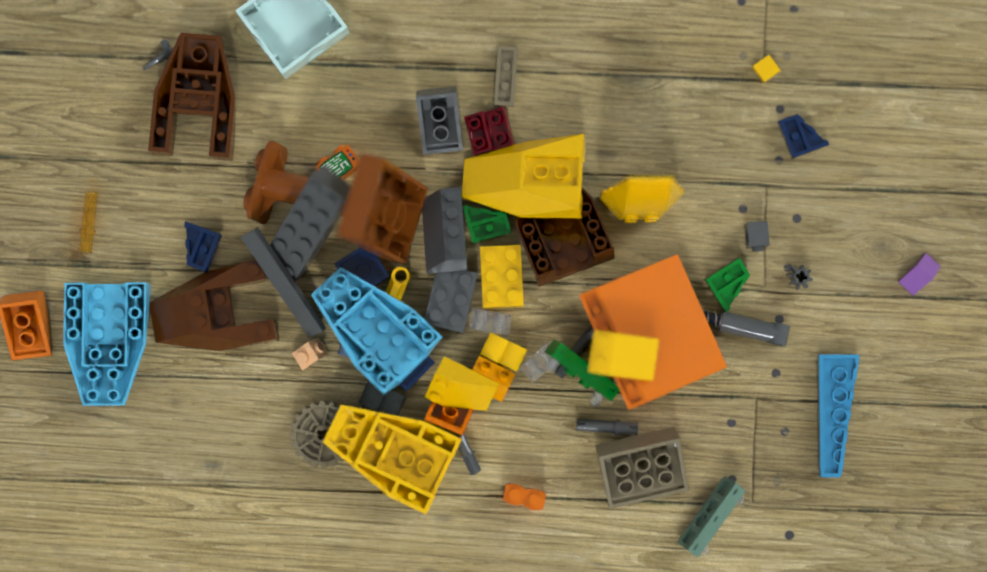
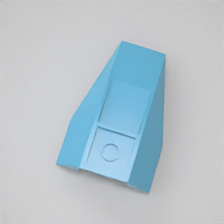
(375, 329)

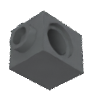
(756, 235)

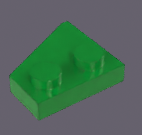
(485, 223)

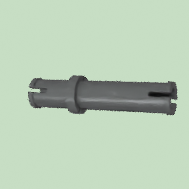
(578, 348)
(607, 426)

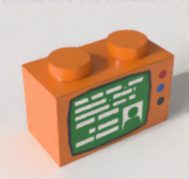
(342, 162)

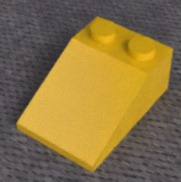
(623, 355)
(460, 387)

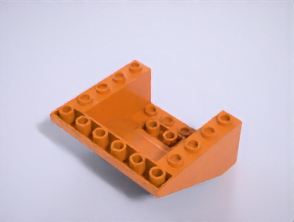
(660, 306)

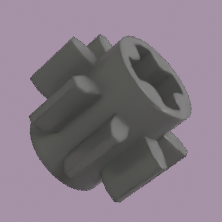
(795, 281)

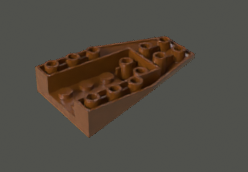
(565, 244)

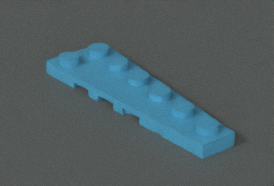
(835, 397)

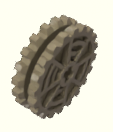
(307, 434)

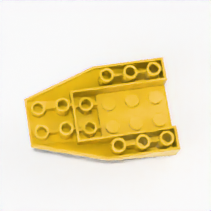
(529, 178)

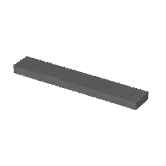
(283, 282)

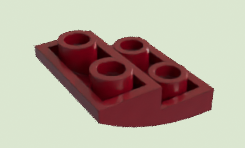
(489, 130)

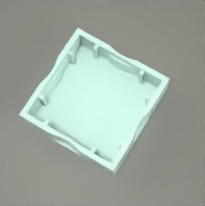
(292, 30)

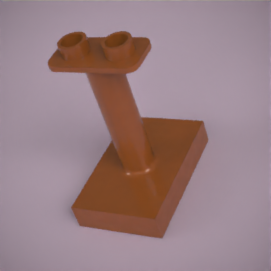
(379, 209)

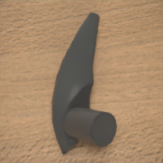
(163, 55)

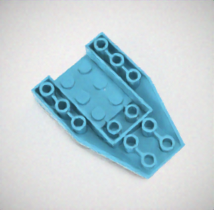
(105, 338)

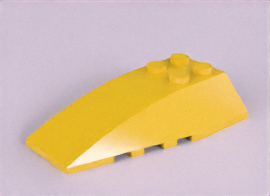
(641, 198)
(394, 453)

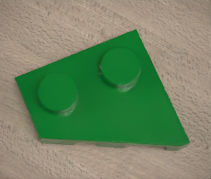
(727, 282)

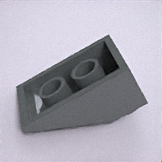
(439, 120)

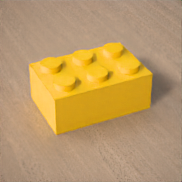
(501, 277)

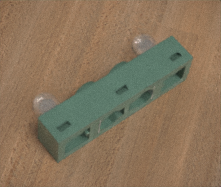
(711, 516)

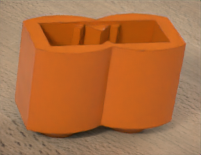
(518, 495)

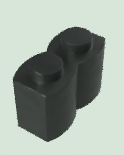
(386, 403)

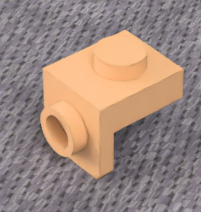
(310, 353)

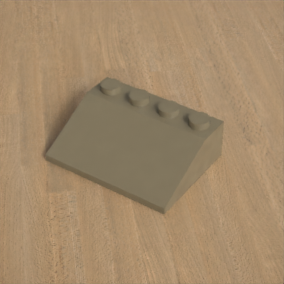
(642, 467)

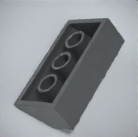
(444, 231)

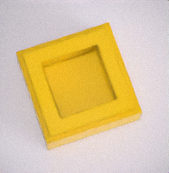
(766, 68)

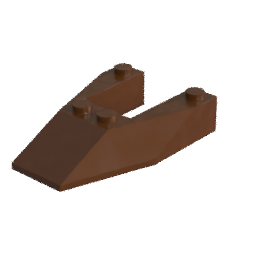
(195, 84)
(202, 312)

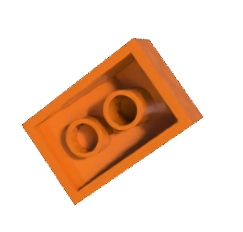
(26, 325)

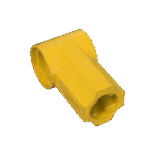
(395, 288)

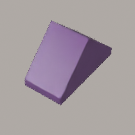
(919, 274)

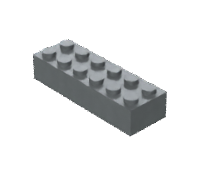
(310, 221)

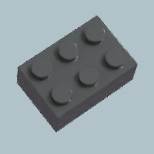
(451, 300)

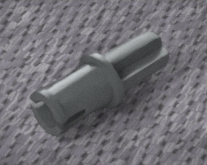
(468, 456)

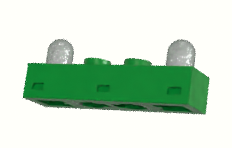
(577, 367)

